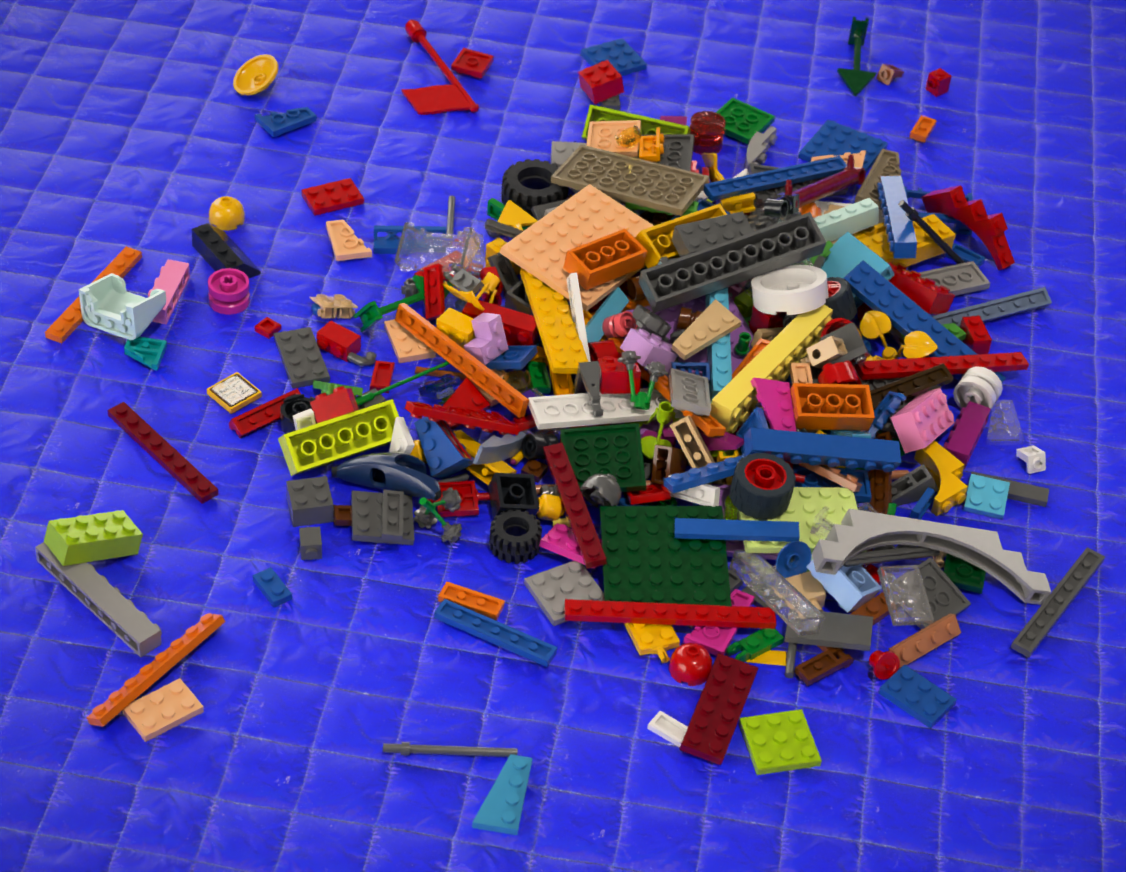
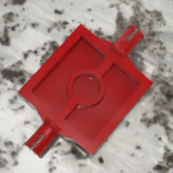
(469, 496)

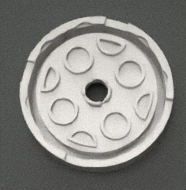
(790, 290)

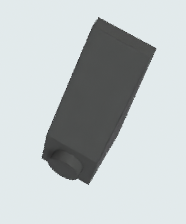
(912, 486)

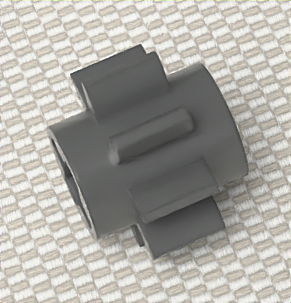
(409, 288)

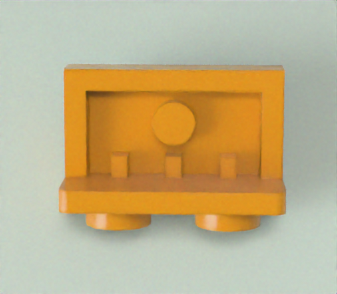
(651, 146)

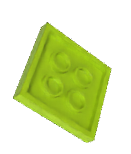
(779, 742)

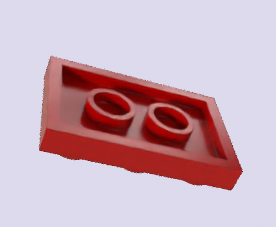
(332, 196)

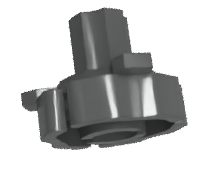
(651, 322)

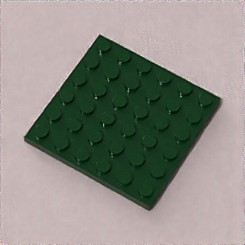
(655, 566)

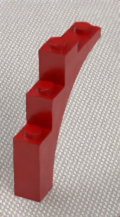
(973, 214)

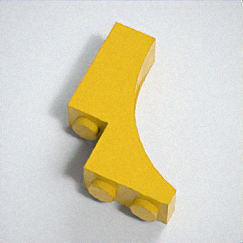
(946, 473)

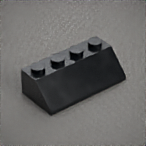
(221, 250)

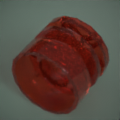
(708, 132)

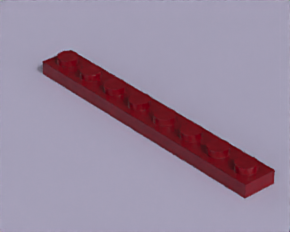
(163, 452)
(574, 506)

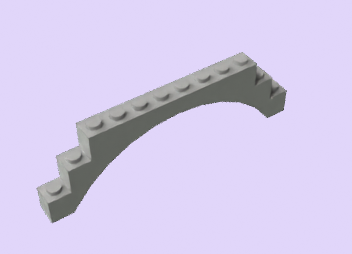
(980, 547)

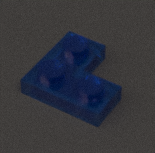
(440, 388)

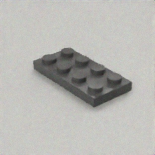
(301, 357)

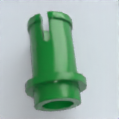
(742, 346)

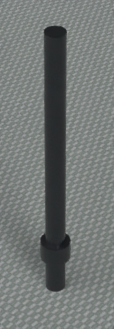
(913, 214)

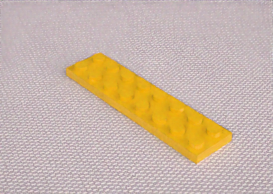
(554, 325)

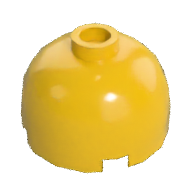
(226, 213)

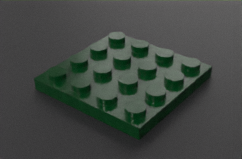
(607, 451)

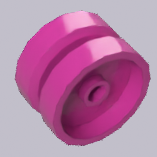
(228, 291)

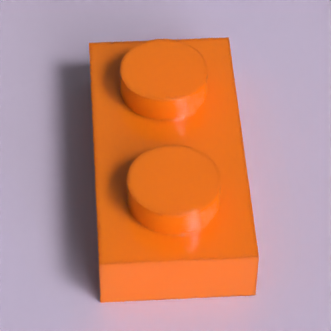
(922, 129)

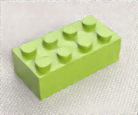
(93, 537)

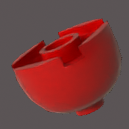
(690, 664)

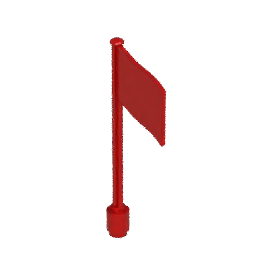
(438, 97)

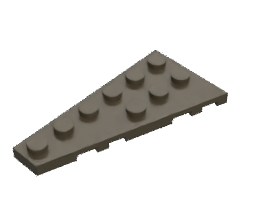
(885, 165)

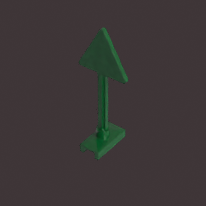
(856, 79)

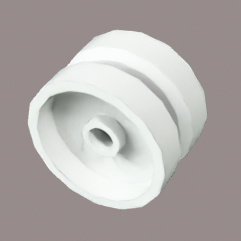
(978, 386)

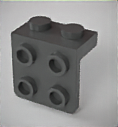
(853, 342)

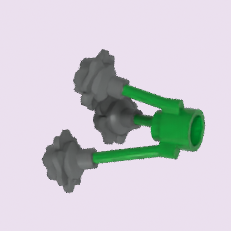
(655, 369)

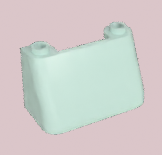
(114, 310)

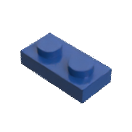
(272, 587)

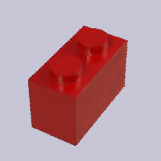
(977, 334)
(338, 340)
(334, 405)

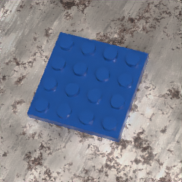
(838, 139)

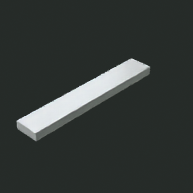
(577, 310)

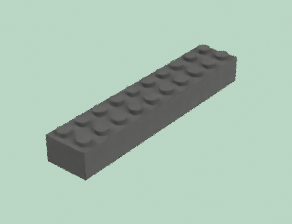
(731, 262)

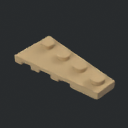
(708, 328)

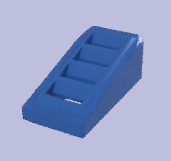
(695, 366)

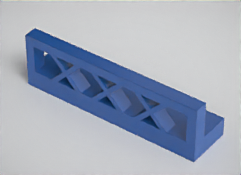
(390, 243)

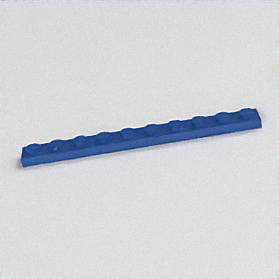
(773, 178)

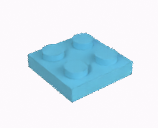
(986, 496)

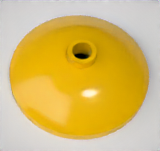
(256, 75)

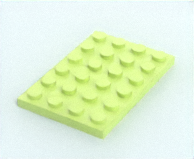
(803, 507)

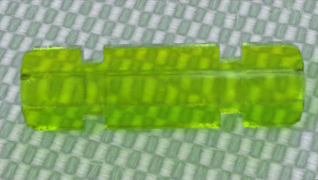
(730, 510)

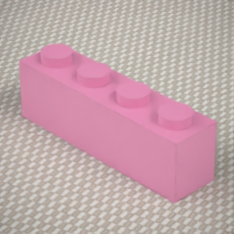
(172, 280)

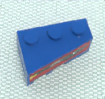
(441, 448)

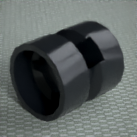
(533, 444)

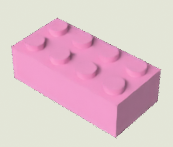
(922, 420)

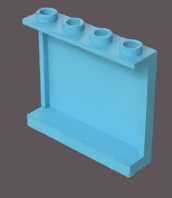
(848, 254)

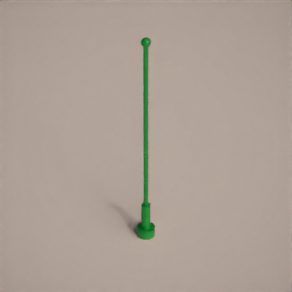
(370, 396)

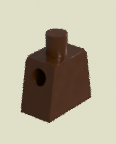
(667, 462)

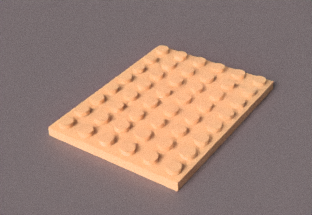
(575, 222)

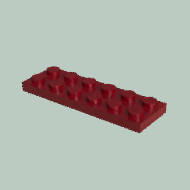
(719, 709)

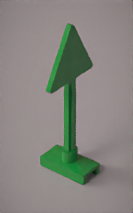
(372, 313)

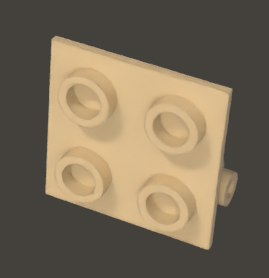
(334, 306)

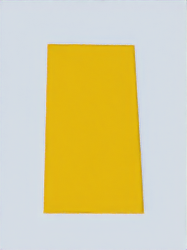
(771, 657)

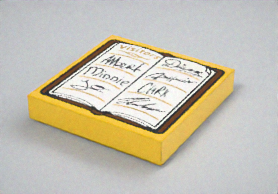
(234, 392)

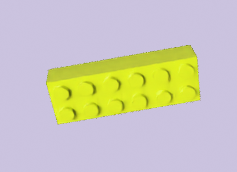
(339, 437)

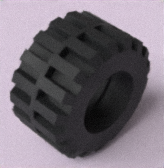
(515, 536)

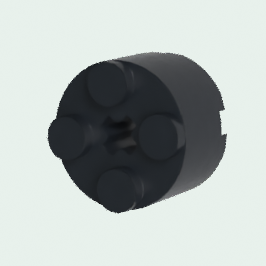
(291, 406)

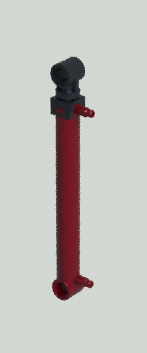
(790, 202)

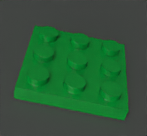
(744, 120)

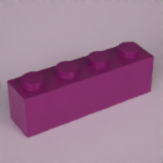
(967, 431)

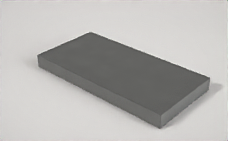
(838, 631)

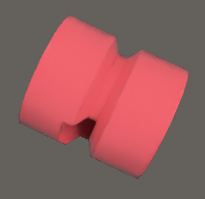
(618, 325)

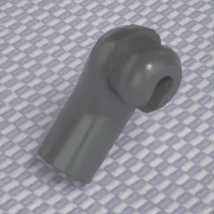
(362, 361)

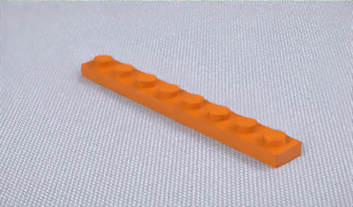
(72, 316)
(157, 668)

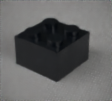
(513, 492)

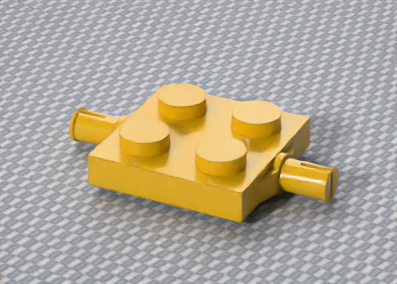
(653, 639)

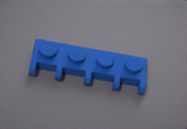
(886, 407)

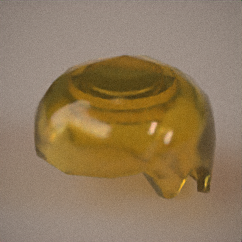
(628, 137)
(519, 380)

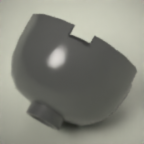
(601, 490)

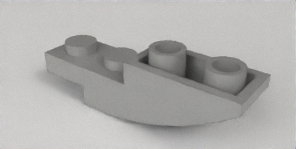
(759, 146)

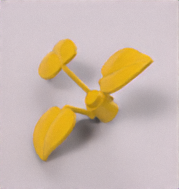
(490, 283)
(916, 343)

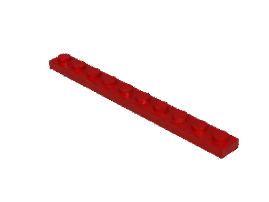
(955, 364)
(669, 614)

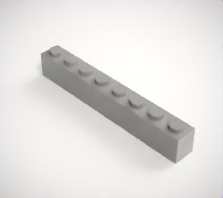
(104, 602)

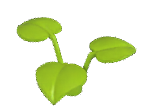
(664, 415)

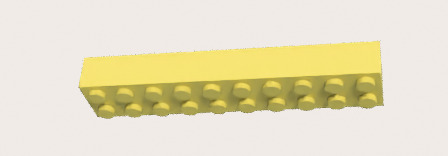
(738, 397)

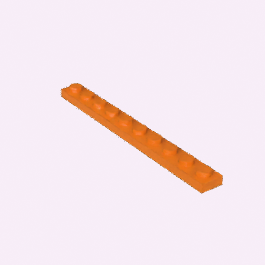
(462, 360)
(707, 424)

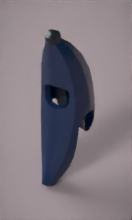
(390, 472)

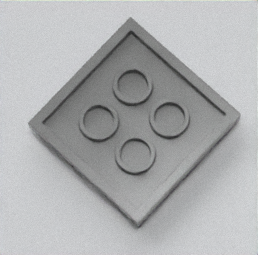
(561, 583)

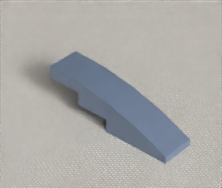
(499, 449)

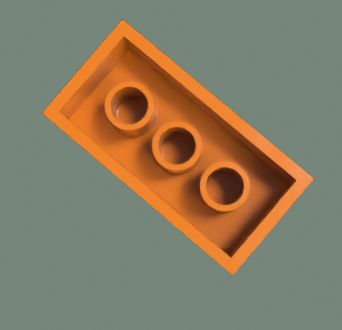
(605, 259)
(832, 406)

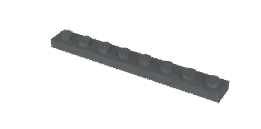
(1057, 602)

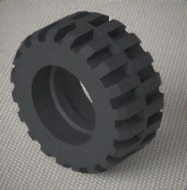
(530, 184)

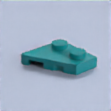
(146, 351)

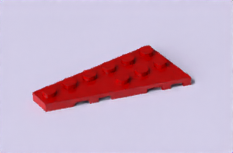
(466, 416)

